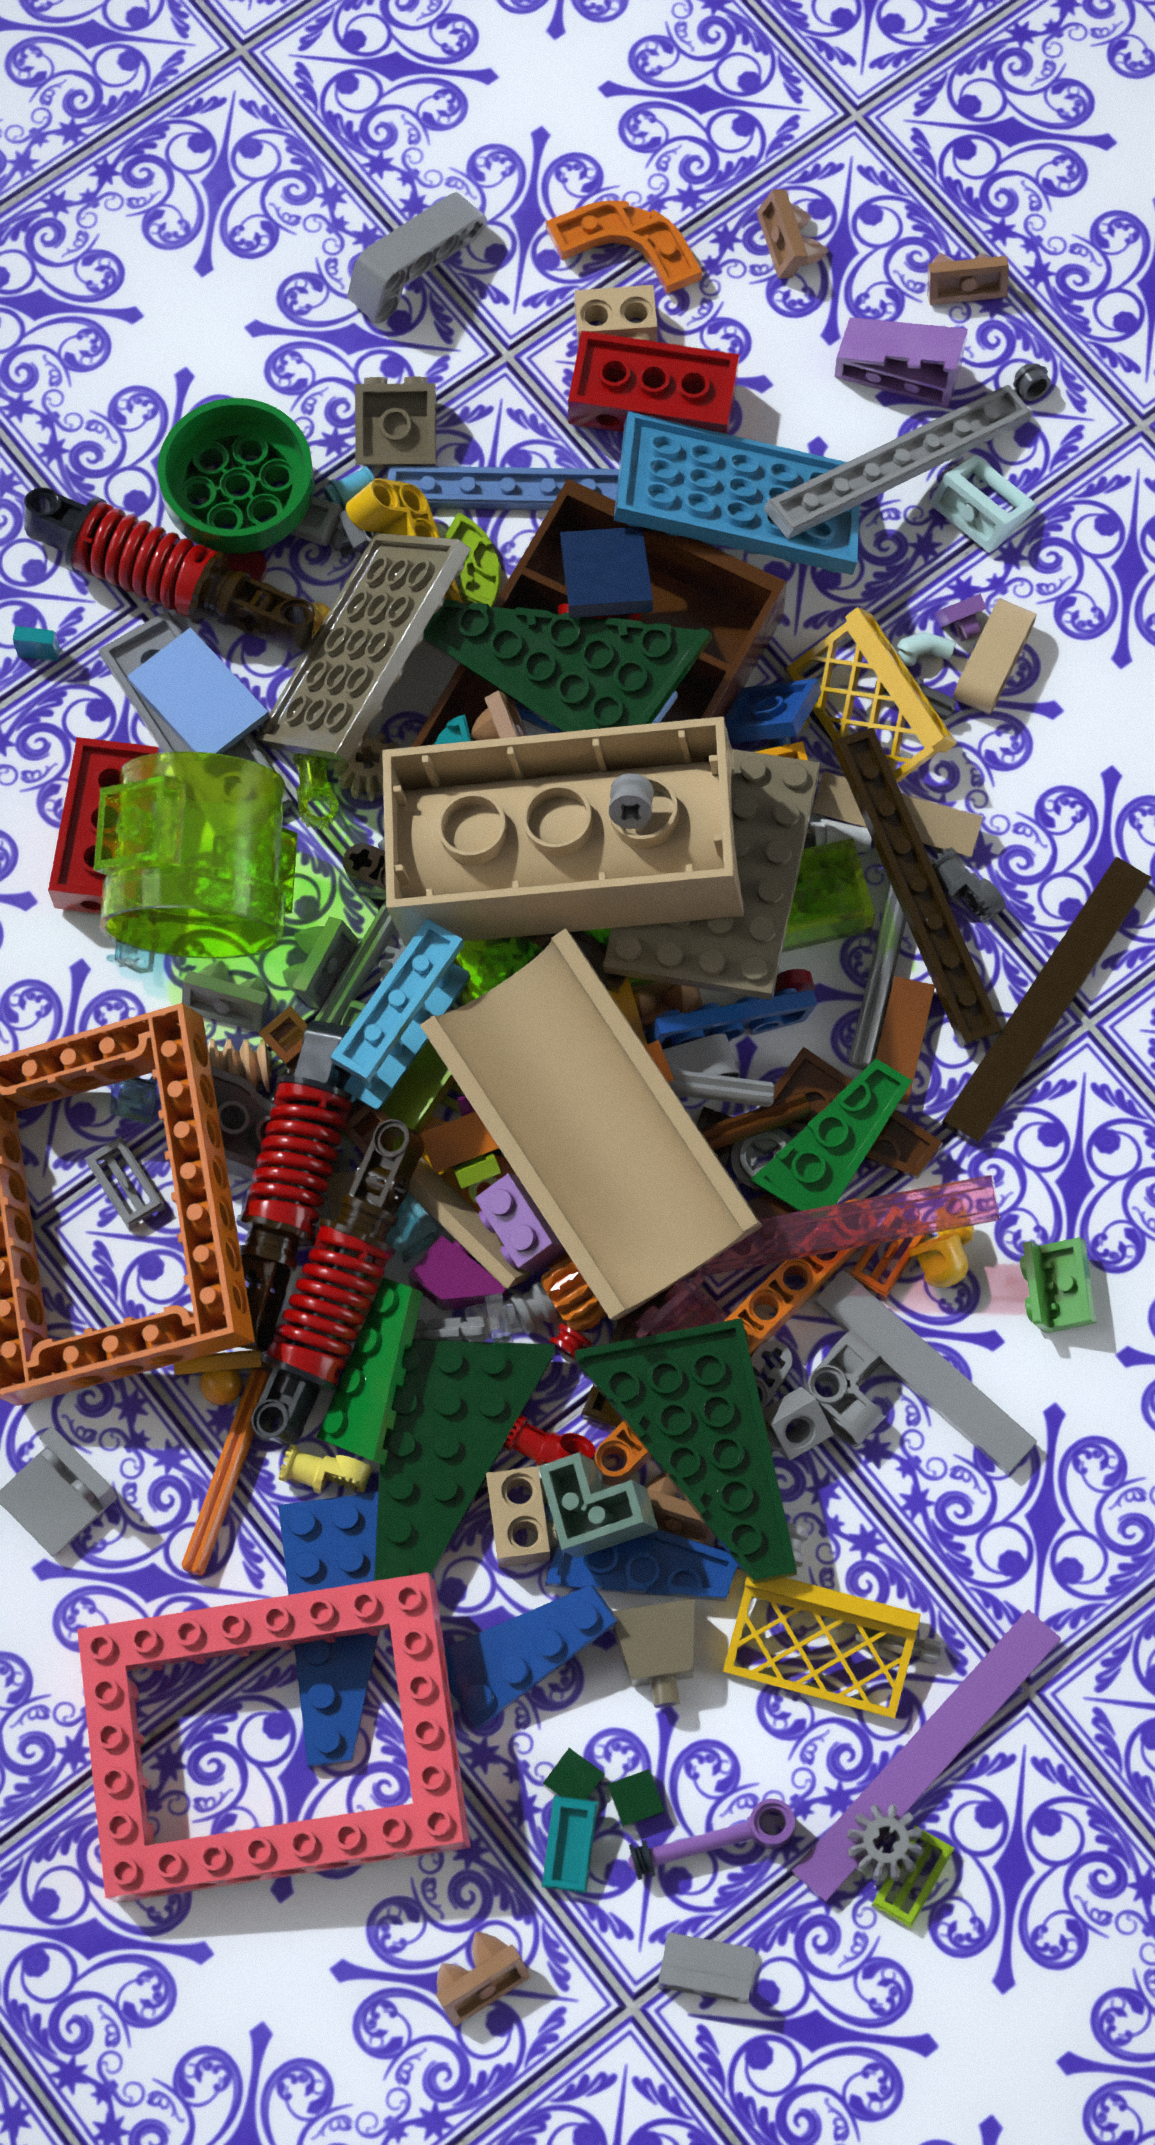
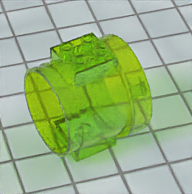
(195, 856)

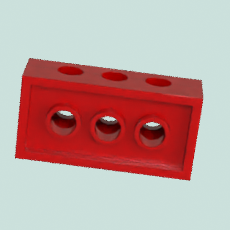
(651, 380)
(94, 765)

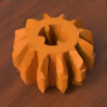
(572, 1296)

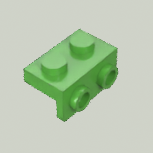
(1058, 1285)

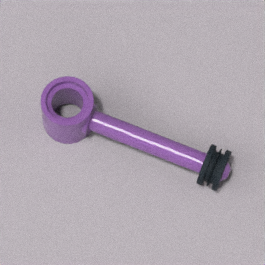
(644, 1859)

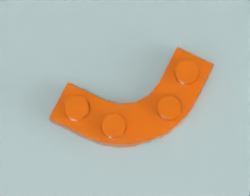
(627, 225)

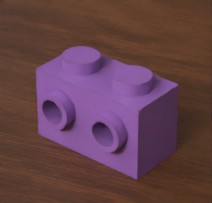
(519, 1225)

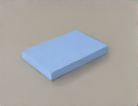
(198, 695)

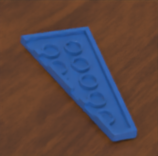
(324, 1548)

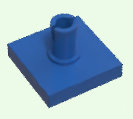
(771, 712)

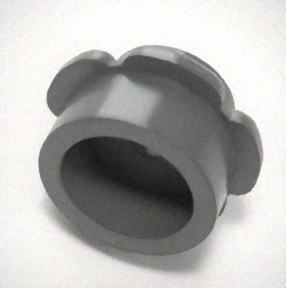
(1031, 381)

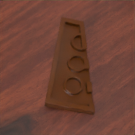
(900, 1144)

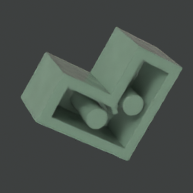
(587, 1515)

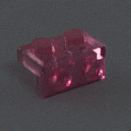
(686, 1309)

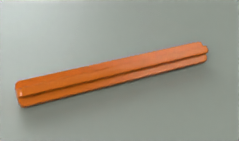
(224, 1477)

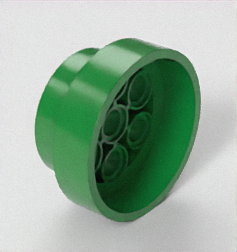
(225, 435)

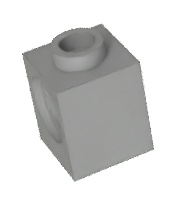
(809, 1431)

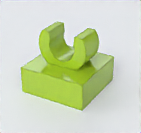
(477, 1171)

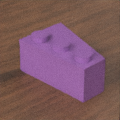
(902, 358)

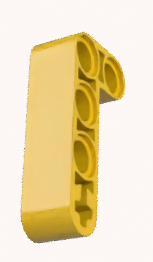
(398, 510)

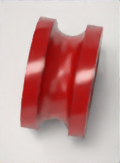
(569, 1341)

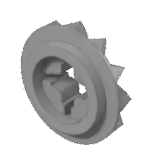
(744, 1157)

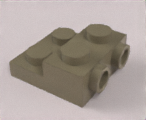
(395, 422)

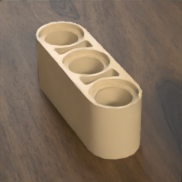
(994, 656)

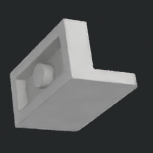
(707, 1968)

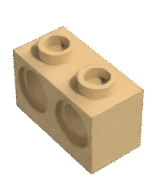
(614, 309)
(512, 1517)

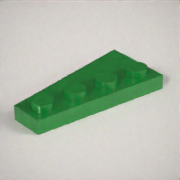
(829, 1150)
(366, 1390)

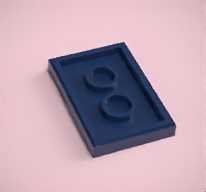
(606, 572)

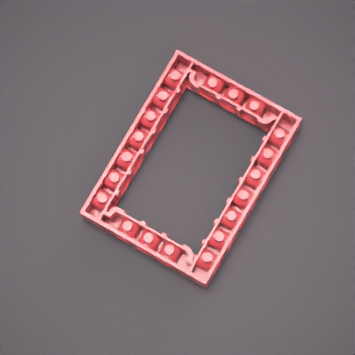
(429, 1825)

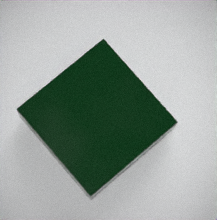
(573, 1777)
(636, 1798)

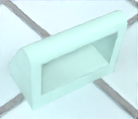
(976, 512)

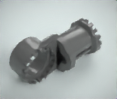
(959, 883)

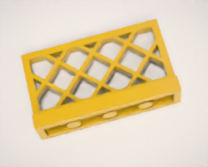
(892, 675)
(832, 1605)

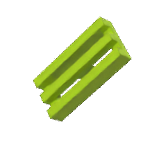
(894, 1910)

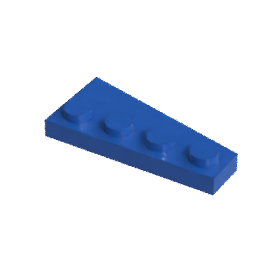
(758, 1014)
(649, 1566)
(516, 1655)

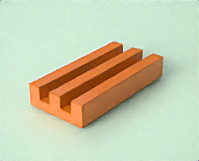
(871, 1282)

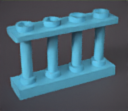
(388, 1029)

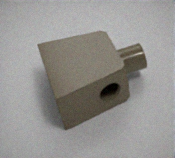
(658, 1647)

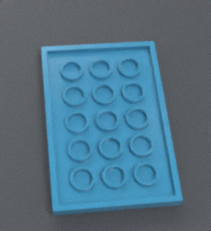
(717, 490)

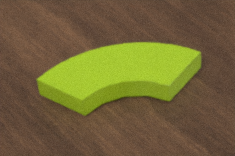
(482, 572)

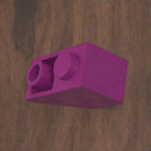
(453, 1278)

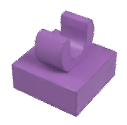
(963, 616)

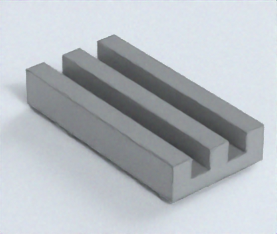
(142, 1212)

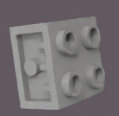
(56, 1494)

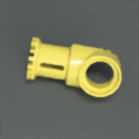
(316, 1471)

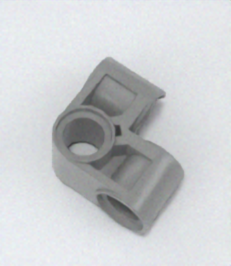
(847, 1368)

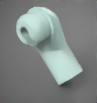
(924, 643)

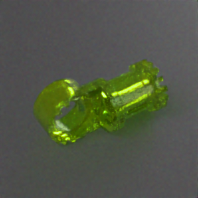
(314, 787)

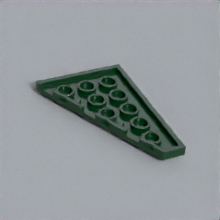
(568, 668)
(702, 1421)
(444, 1440)

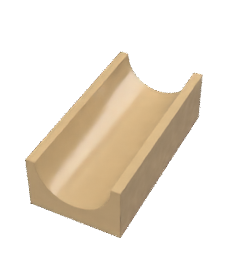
(523, 838)
(592, 1128)

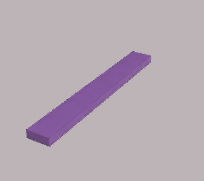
(931, 1748)

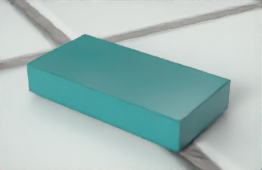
(570, 1844)

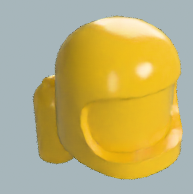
(944, 1257)

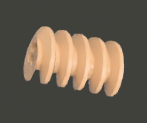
(248, 1064)

